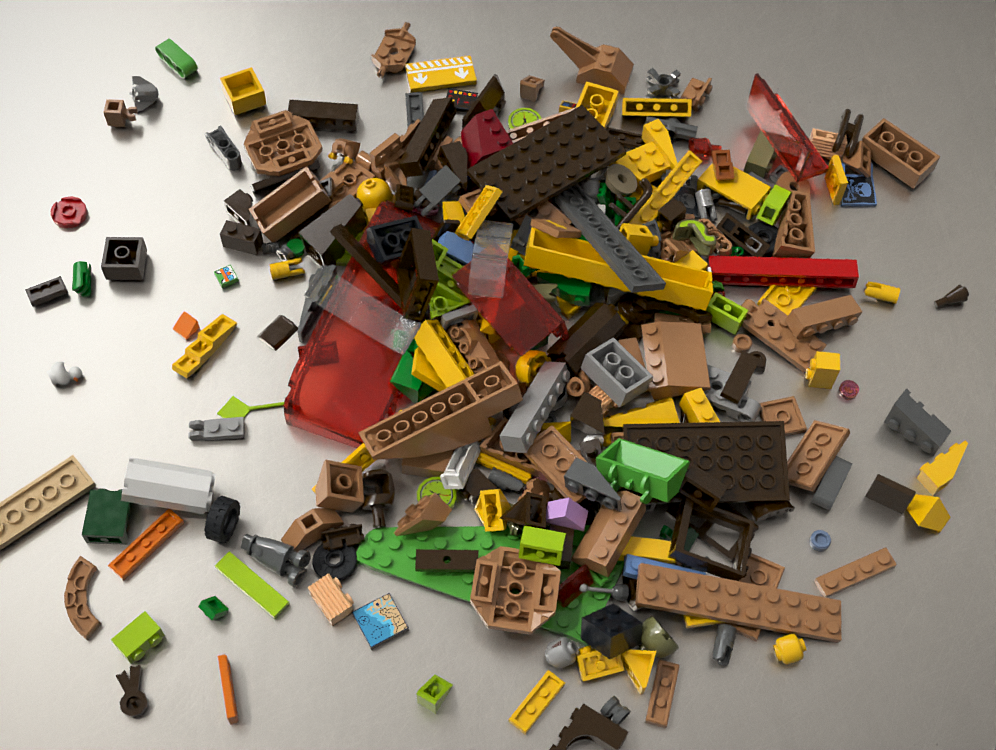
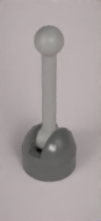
(619, 592)

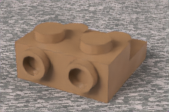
(386, 152)

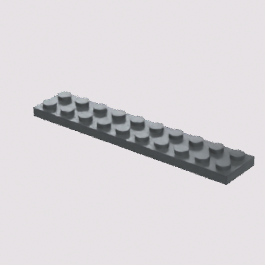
(608, 241)

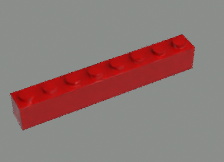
(784, 271)

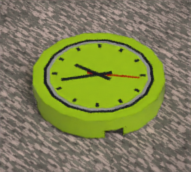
(522, 116)
(435, 485)

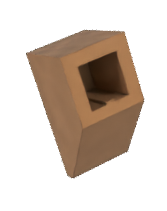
(673, 250)

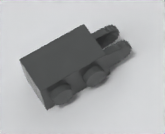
(438, 190)

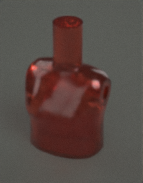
(702, 147)

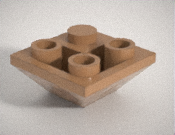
(423, 516)

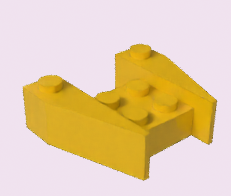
(652, 158)

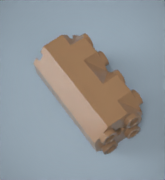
(473, 345)

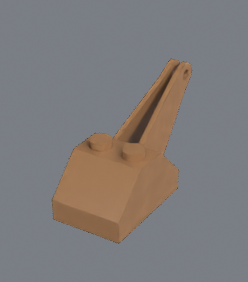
(598, 65)

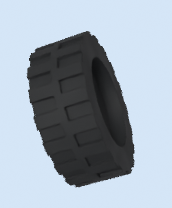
(222, 519)

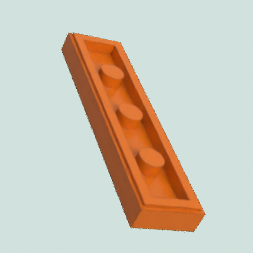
(146, 544)

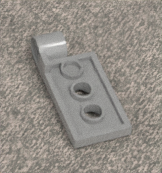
(744, 411)

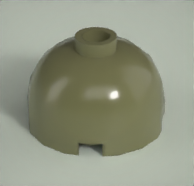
(657, 639)

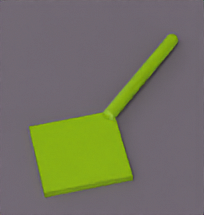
(237, 408)

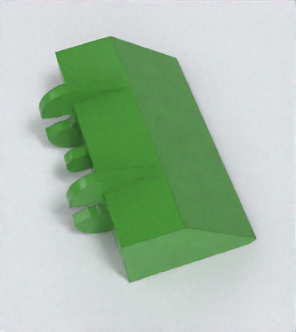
(642, 470)

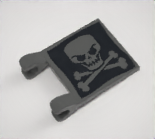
(687, 194)

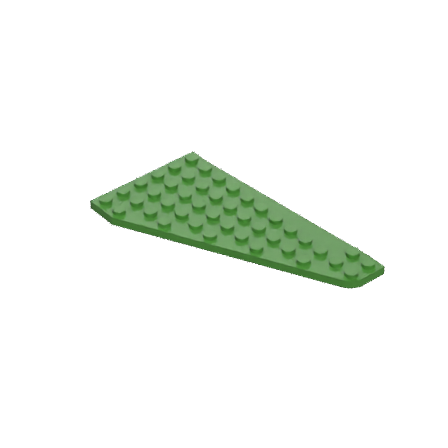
(397, 557)

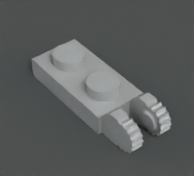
(217, 429)

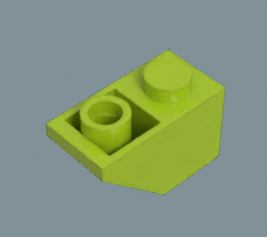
(774, 205)

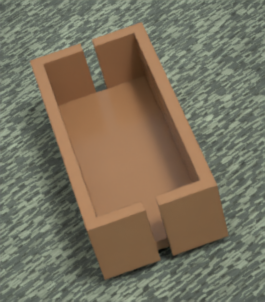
(289, 205)

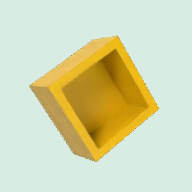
(243, 91)

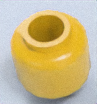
(789, 649)

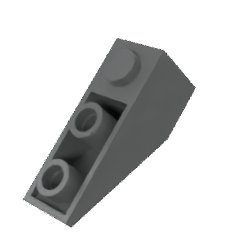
(588, 481)

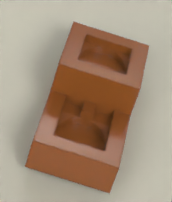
(722, 165)

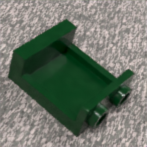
(106, 518)

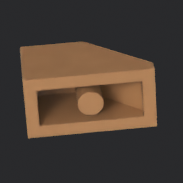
(860, 160)

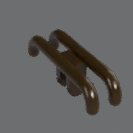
(850, 130)
(633, 209)

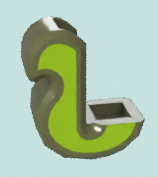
(697, 233)

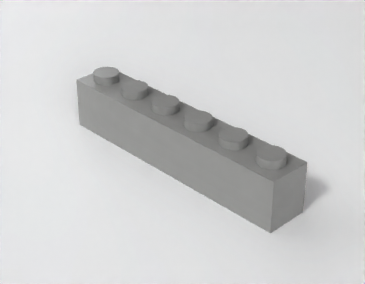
(535, 407)

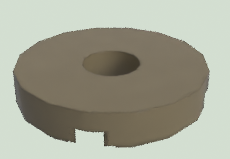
(616, 172)

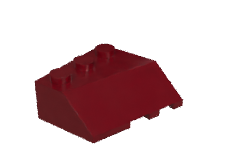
(484, 137)

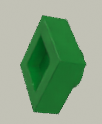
(213, 608)

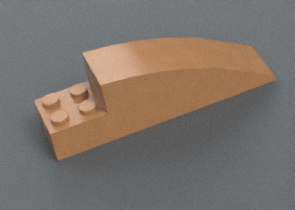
(446, 418)

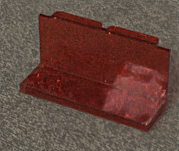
(784, 132)
(520, 316)

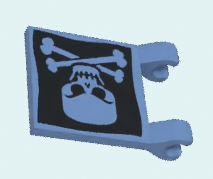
(859, 190)

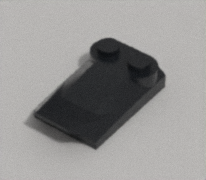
(389, 238)

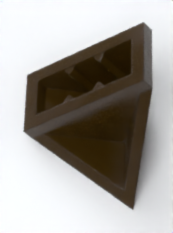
(588, 415)
(528, 511)

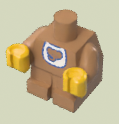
(346, 148)

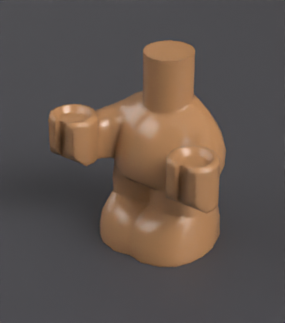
(578, 386)

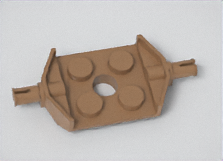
(394, 41)

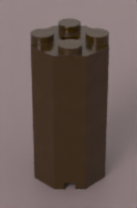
(589, 332)

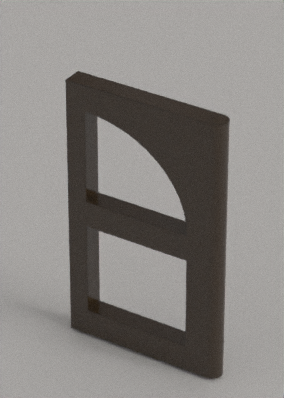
(707, 525)

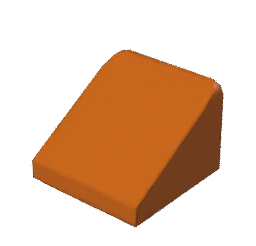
(186, 325)

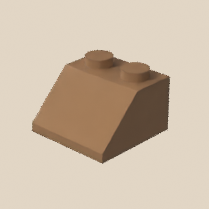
(340, 486)

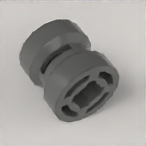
(615, 711)

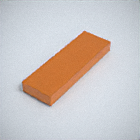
(228, 689)

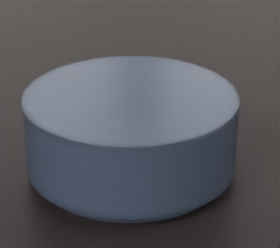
(820, 540)

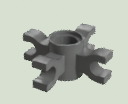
(663, 84)

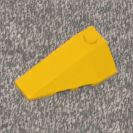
(655, 412)

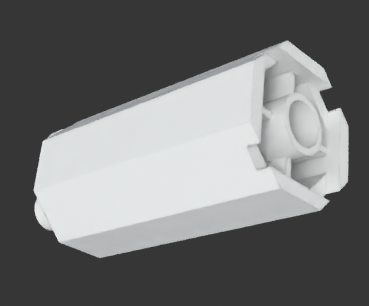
(168, 486)

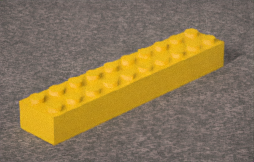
(580, 260)

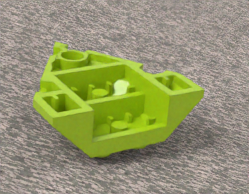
(446, 295)

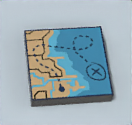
(380, 621)

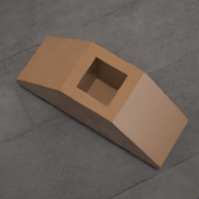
(308, 527)

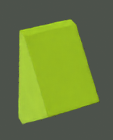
(433, 693)

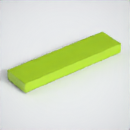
(252, 585)

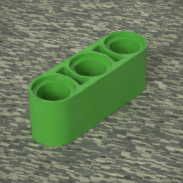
(176, 58)

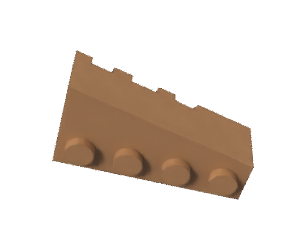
(493, 447)

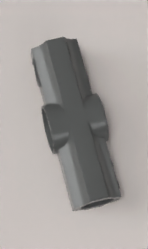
(676, 128)

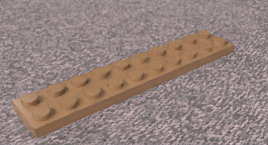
(738, 602)

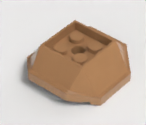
(281, 144)
(516, 613)

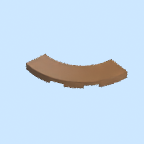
(76, 598)

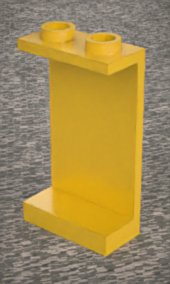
(742, 190)

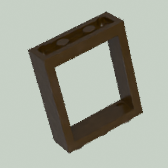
(418, 256)
(720, 517)

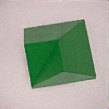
(407, 383)

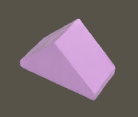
(566, 514)

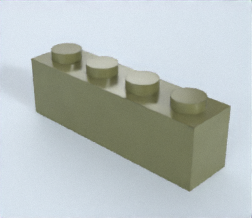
(760, 157)

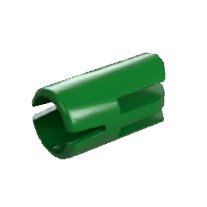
(81, 278)

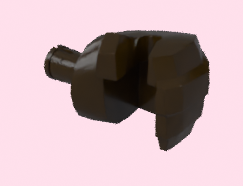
(382, 498)

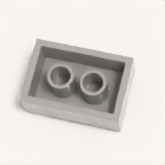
(616, 372)

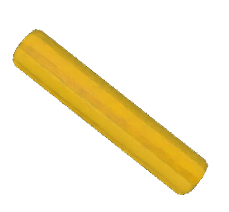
(490, 462)

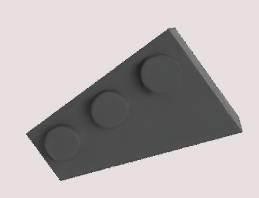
(916, 424)

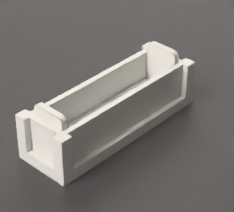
(460, 466)

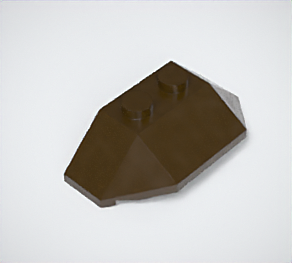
(490, 98)

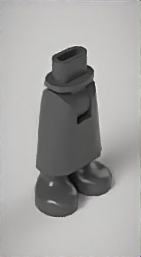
(276, 557)

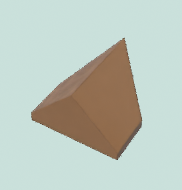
(394, 175)

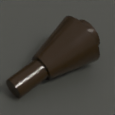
(732, 205)
(957, 295)

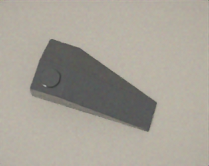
(310, 312)

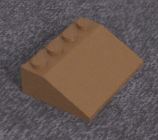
(675, 358)

